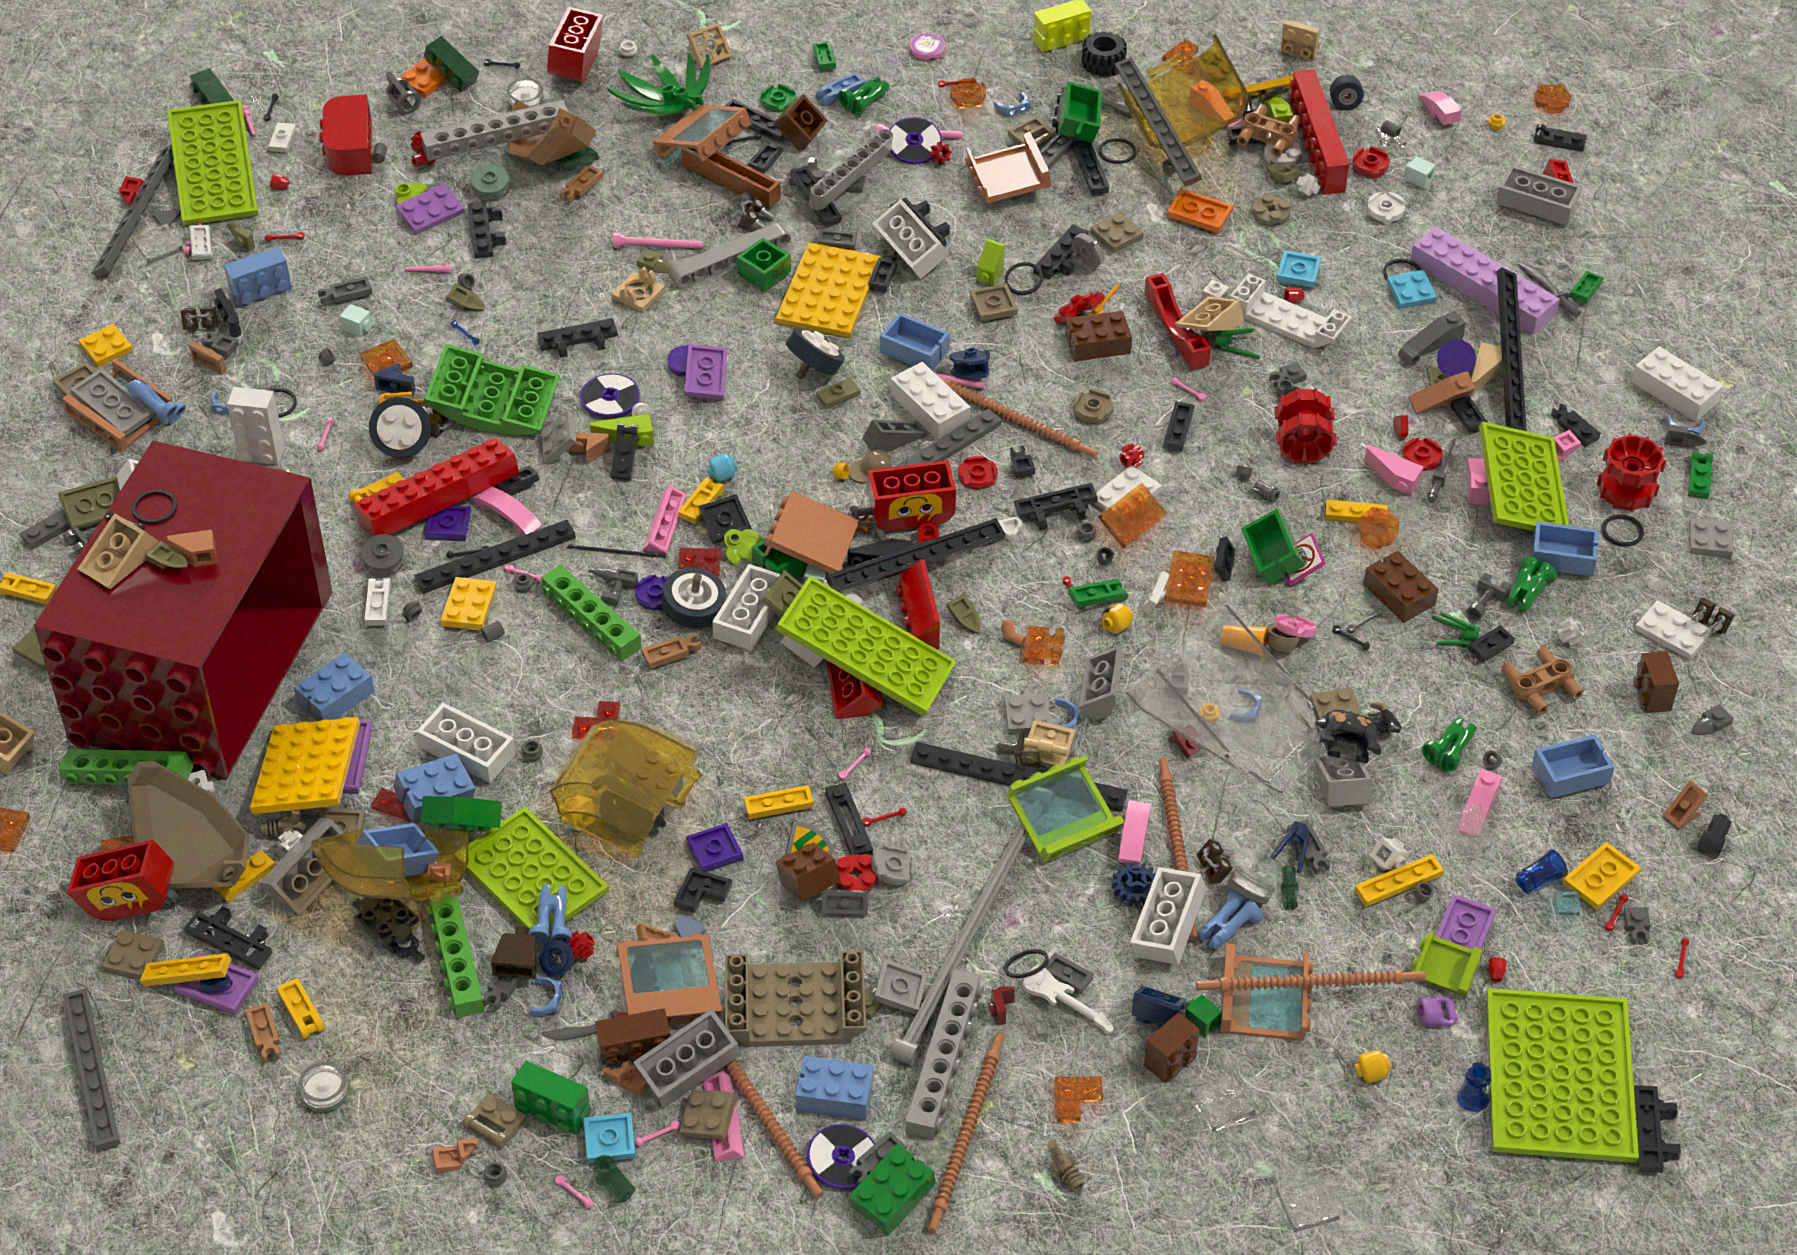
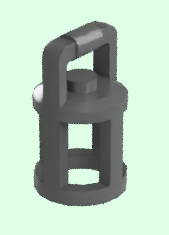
(398, 91)

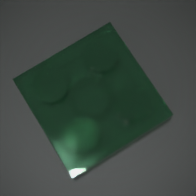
(583, 157)

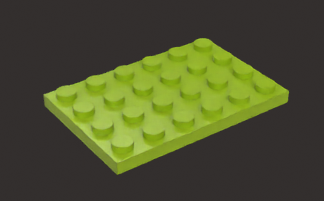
(1522, 477)
(521, 859)

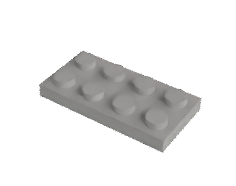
(112, 401)

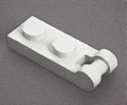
(377, 602)

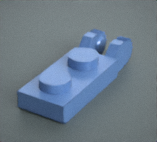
(830, 91)

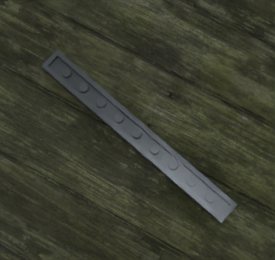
(1158, 122)
(133, 213)

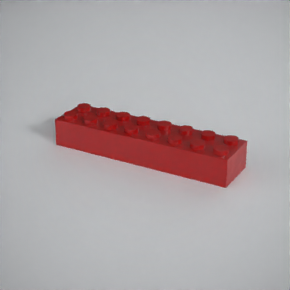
(1319, 132)
(436, 488)

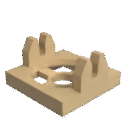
(719, 39)
(630, 299)

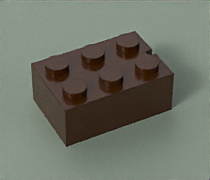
(1098, 336)
(1400, 586)
(630, 1035)

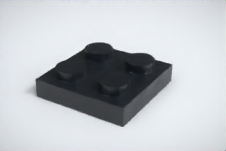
(722, 516)

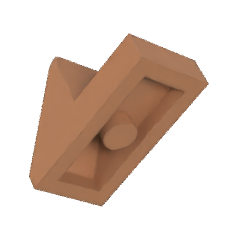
(592, 444)
(1686, 805)

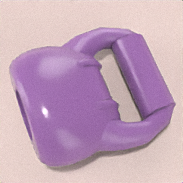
(1431, 1013)

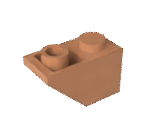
(196, 547)

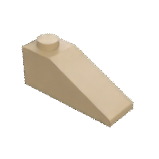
(1487, 365)

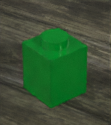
(1203, 1014)

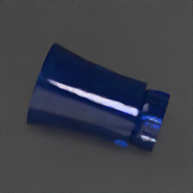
(1542, 871)
(1475, 1089)

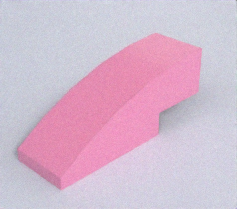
(1441, 107)
(1134, 832)

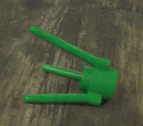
(1225, 337)
(1469, 631)

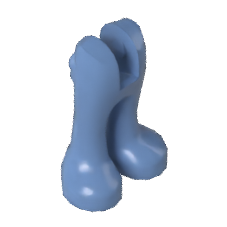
(165, 411)
(548, 903)
(1222, 932)

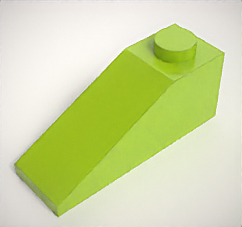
(1278, 109)
(645, 432)

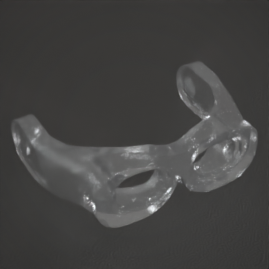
(1380, 136)
(937, 1171)

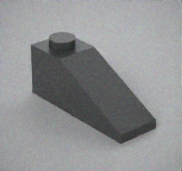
(1438, 333)
(892, 434)

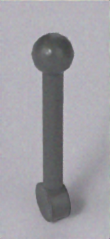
(1351, 628)

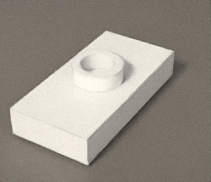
(282, 137)
(200, 242)
(1156, 592)

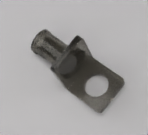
(1017, 749)

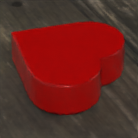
(1400, 425)

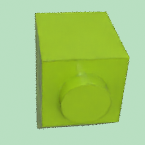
(991, 262)

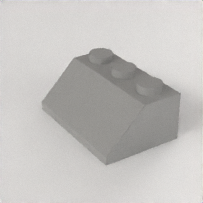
(1100, 683)

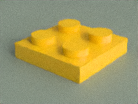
(105, 345)

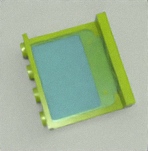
(1062, 809)

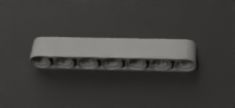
(850, 169)
(724, 256)

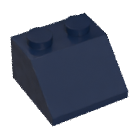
(1156, 1006)

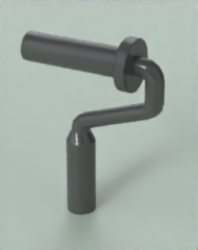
(855, 512)

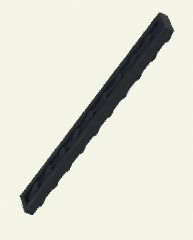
(1511, 349)
(902, 560)
(995, 770)

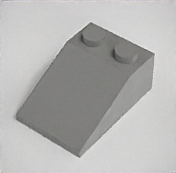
(1344, 781)

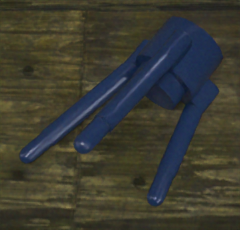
(1296, 834)

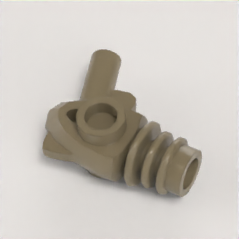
(287, 823)
(1064, 1165)

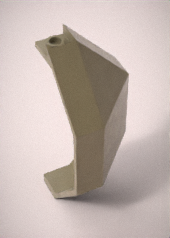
(188, 825)

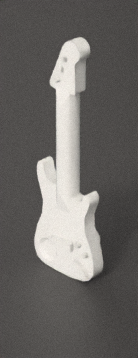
(1046, 986)

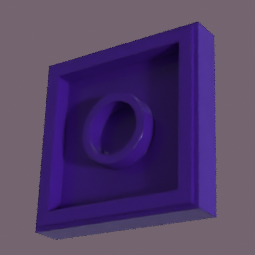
(449, 524)
(714, 848)

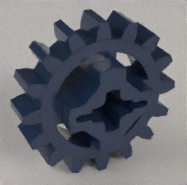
(1135, 883)

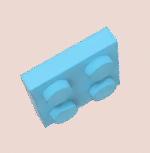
(1299, 268)
(1411, 289)
(609, 1136)

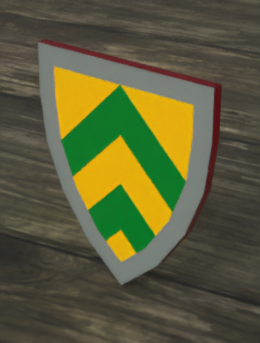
(806, 834)

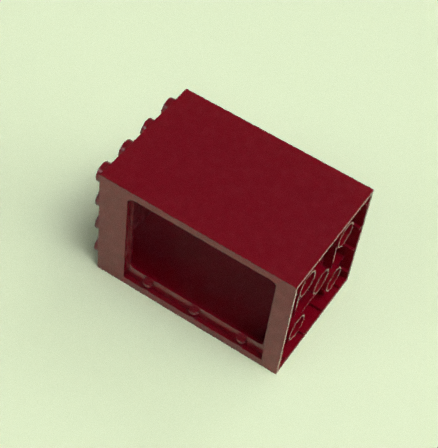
(191, 649)

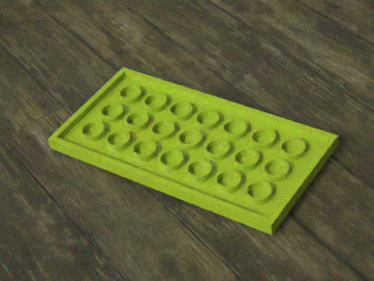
(212, 162)
(866, 645)

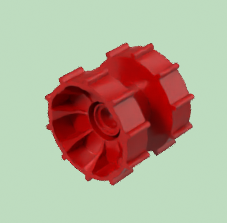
(1305, 425)
(1631, 472)

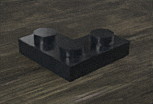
(700, 884)

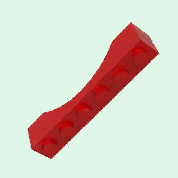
(1162, 299)

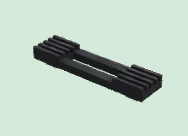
(841, 795)

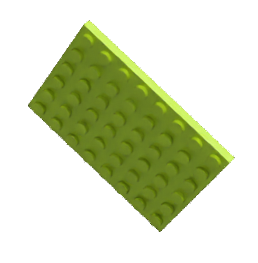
(1561, 1075)

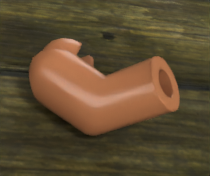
(1010, 634)

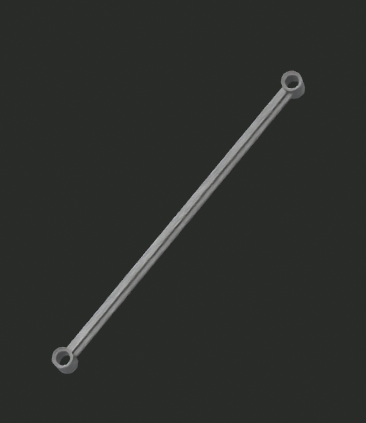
(906, 1049)

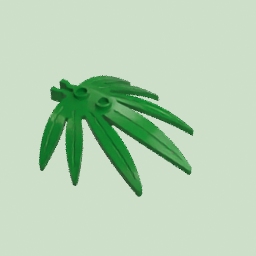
(672, 96)

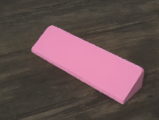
(664, 521)
(732, 1146)

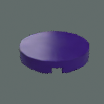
(1456, 357)
(678, 360)
(650, 591)

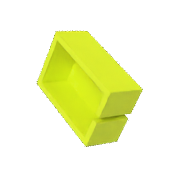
(1061, 25)

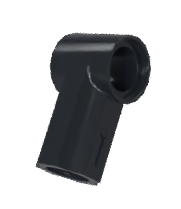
(1714, 837)

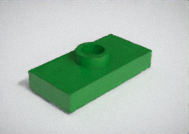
(824, 56)
(1586, 287)

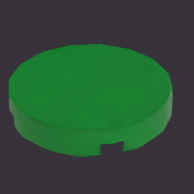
(777, 98)

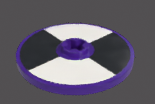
(914, 128)
(610, 395)
(825, 1151)

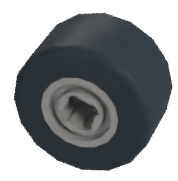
(1348, 86)

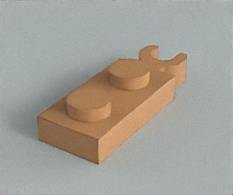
(581, 183)
(670, 650)
(264, 1030)

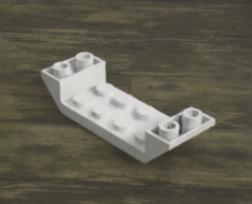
(1286, 317)

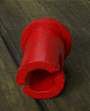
(421, 159)

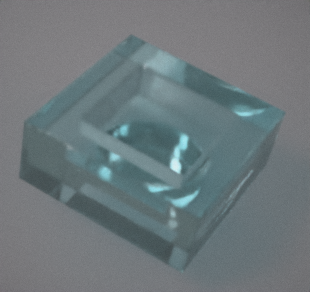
(1567, 903)

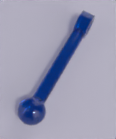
(475, 340)

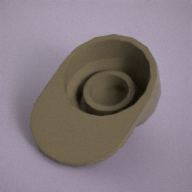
(873, 460)
(1281, 641)

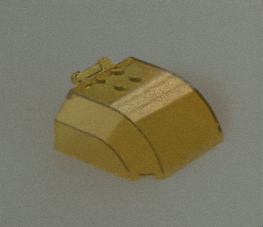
(1194, 96)
(623, 781)
(380, 869)

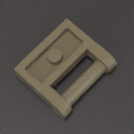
(1035, 127)
(498, 1115)

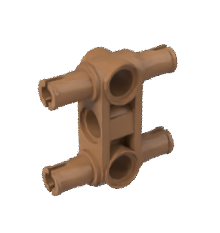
(1269, 130)
(1542, 680)

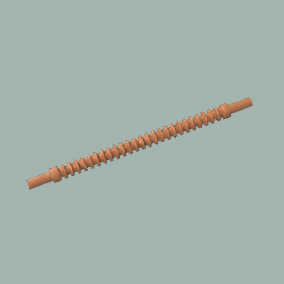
(1075, 445)
(1174, 825)
(1396, 977)
(966, 1130)
(790, 1152)

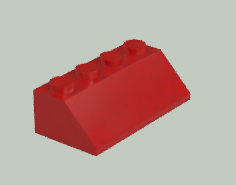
(919, 605)
(851, 695)

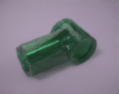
(613, 1179)

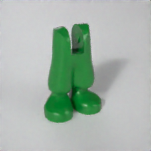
(1529, 587)

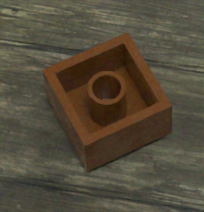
(800, 121)
(1656, 682)
(808, 871)
(1171, 1047)

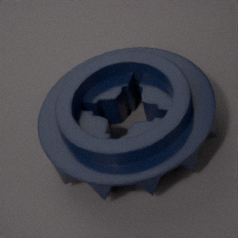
(548, 961)

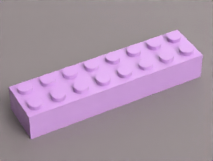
(1477, 277)

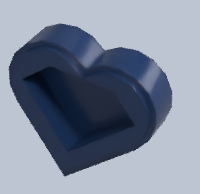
(216, 984)

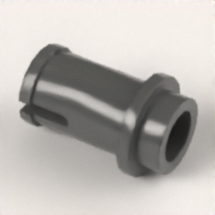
(1267, 491)

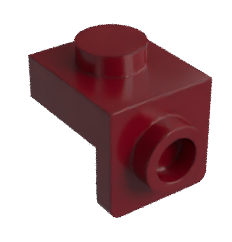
(1185, 745)
(999, 998)

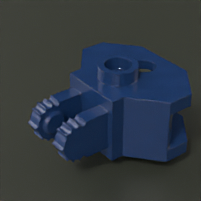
(970, 363)

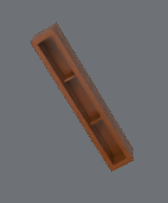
(733, 175)

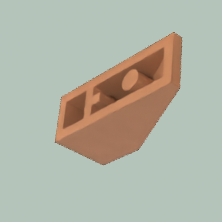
(1442, 393)

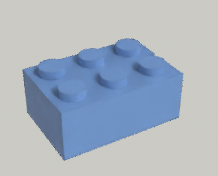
(257, 276)
(914, 341)
(1566, 547)
(334, 688)
(1573, 766)
(433, 778)
(408, 837)
(834, 1088)

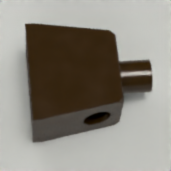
(516, 955)

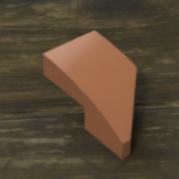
(439, 871)
(628, 1078)
(452, 1157)

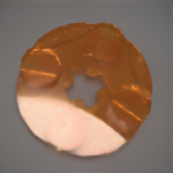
(976, 93)
(1544, 96)
(1381, 517)

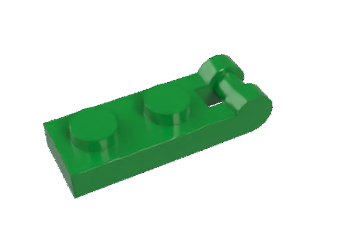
(1700, 475)
(1097, 593)

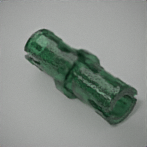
(1289, 887)

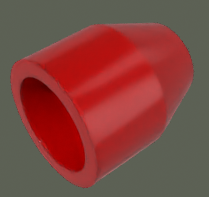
(279, 182)
(1293, 295)
(1497, 968)

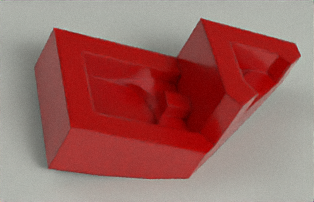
(130, 188)

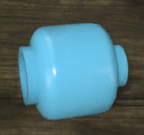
(722, 468)

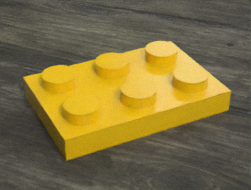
(468, 603)
(1601, 875)

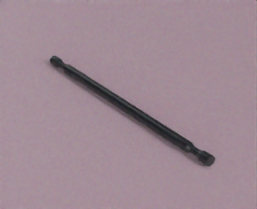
(617, 550)

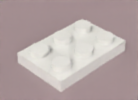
(1124, 484)
(1673, 630)

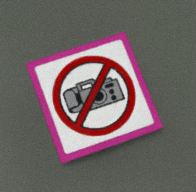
(1311, 556)

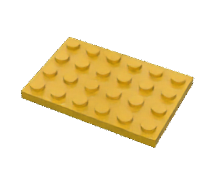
(828, 290)
(305, 765)

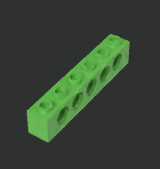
(591, 613)
(115, 766)
(457, 957)

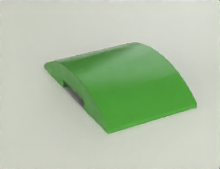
(490, 394)

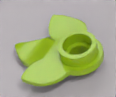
(405, 191)
(742, 547)

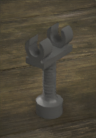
(73, 536)
(1476, 609)

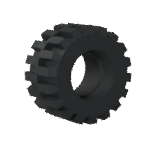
(1101, 53)

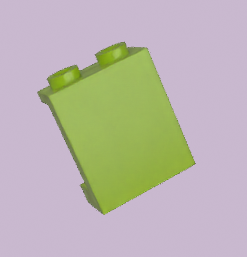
(1447, 964)

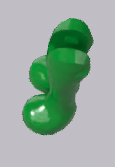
(856, 101)
(1450, 759)

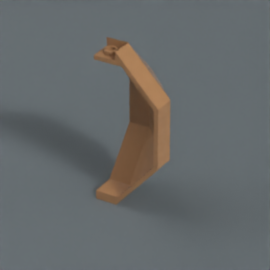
(564, 138)

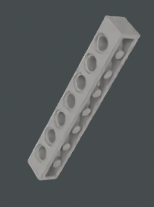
(490, 131)
(960, 985)

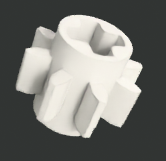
(1308, 185)
(1571, 632)
(288, 840)

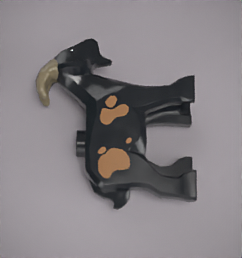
(1357, 729)

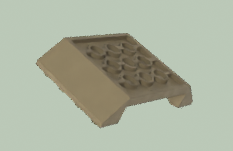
(829, 998)

